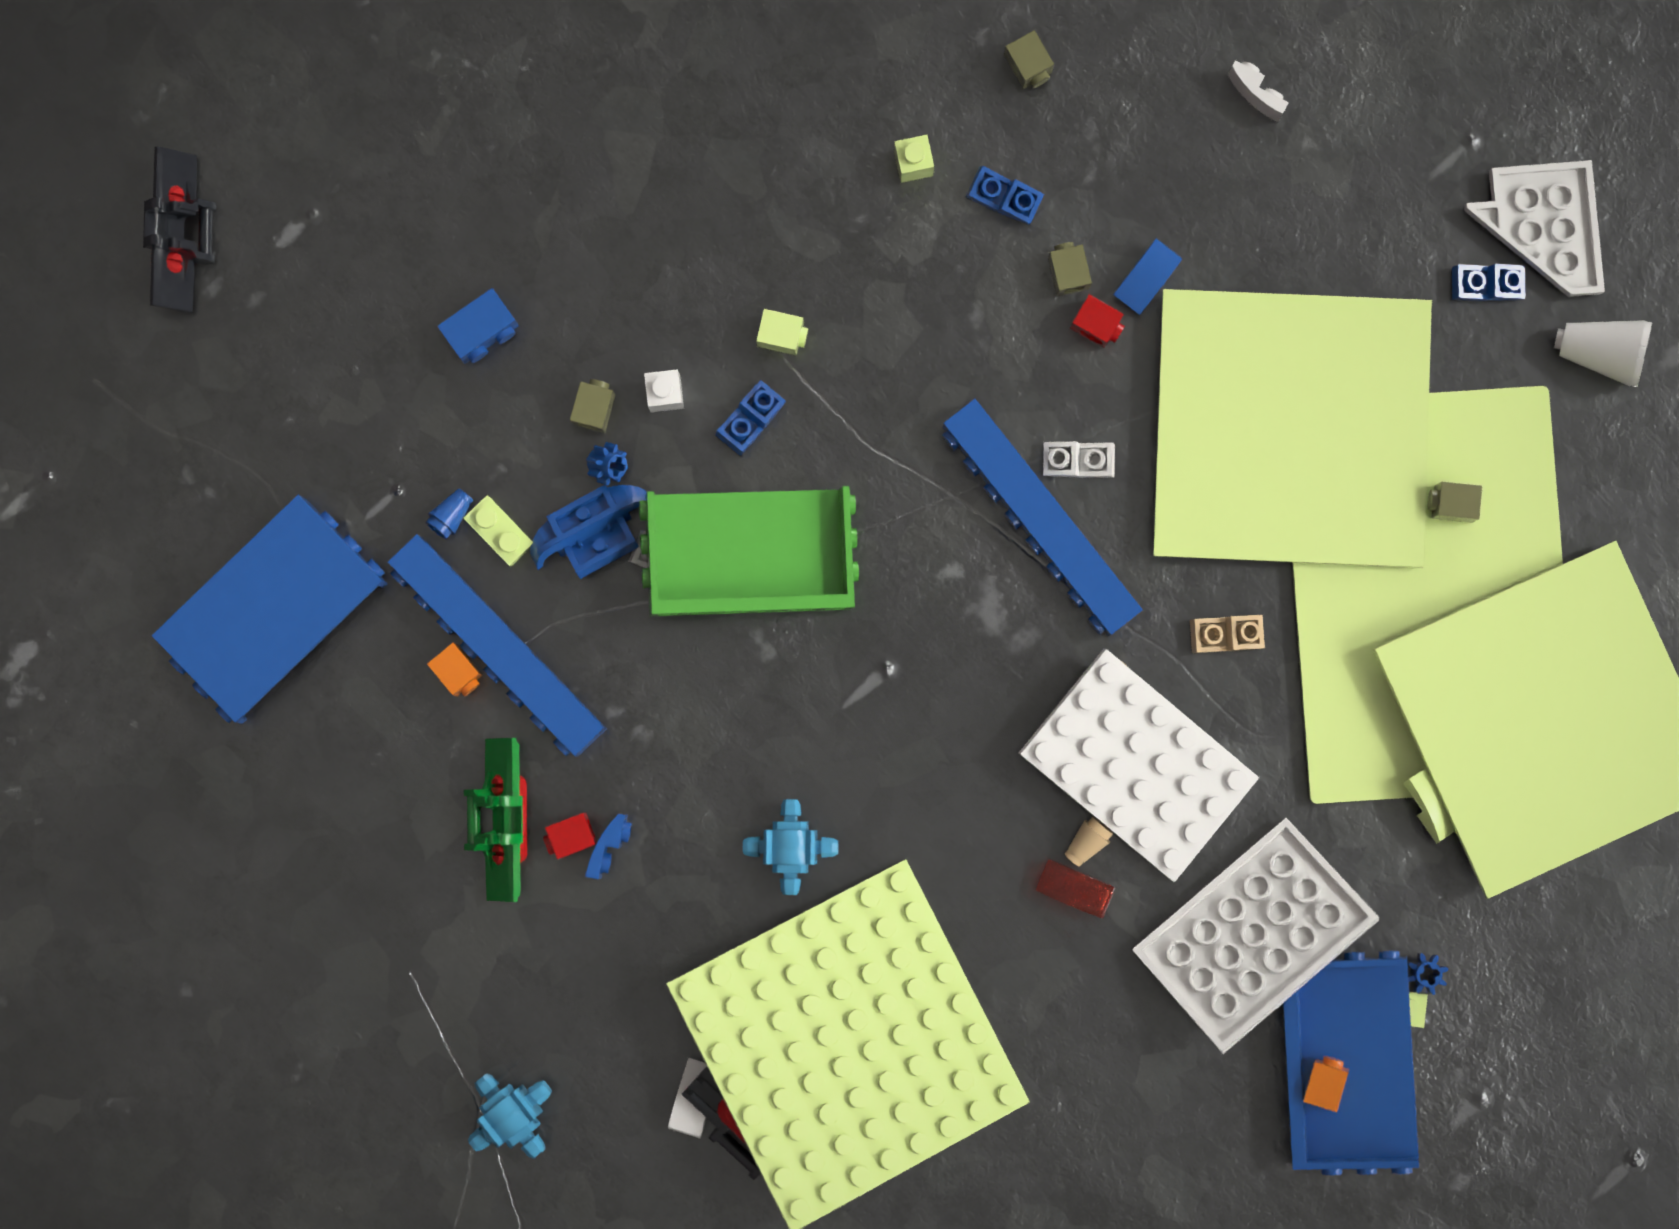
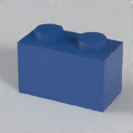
(479, 327)

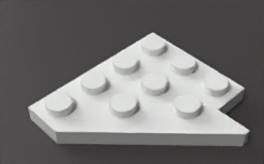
(1548, 221)

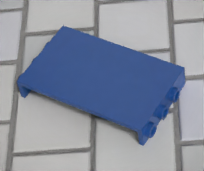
(268, 608)
(1361, 1016)

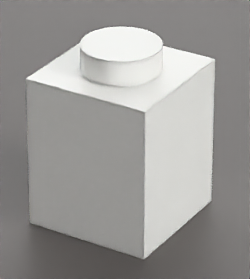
(664, 390)

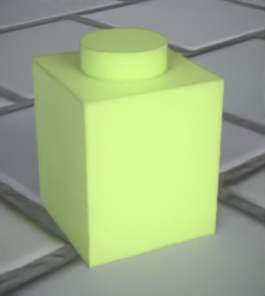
(914, 158)
(781, 332)

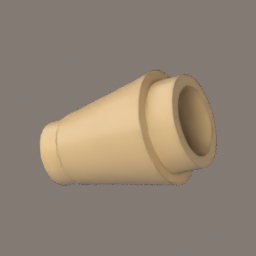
(1088, 841)

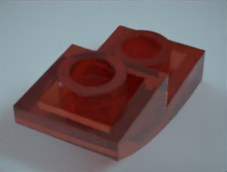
(1075, 888)

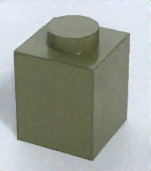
(1029, 60)
(1069, 269)
(593, 405)
(1455, 502)

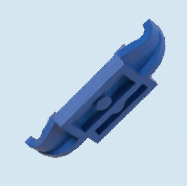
(590, 529)

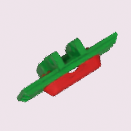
(507, 797)

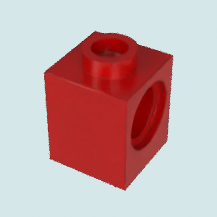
(1098, 322)
(569, 836)

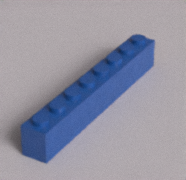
(1041, 517)
(496, 645)

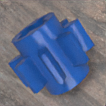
(607, 463)
(1418, 968)

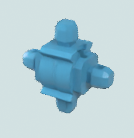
(790, 847)
(509, 1115)

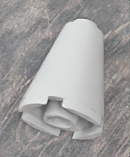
(1607, 347)

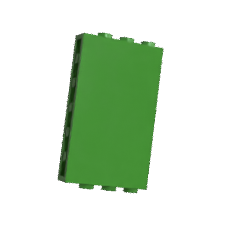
(749, 552)

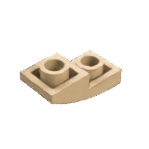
(1227, 634)

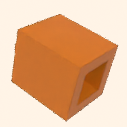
(456, 670)
(1326, 1083)

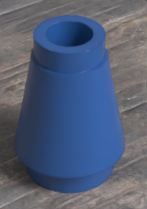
(449, 514)

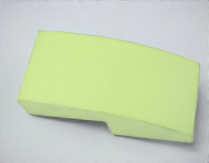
(1427, 797)

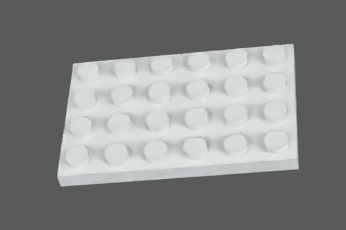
(1138, 765)
(1255, 935)

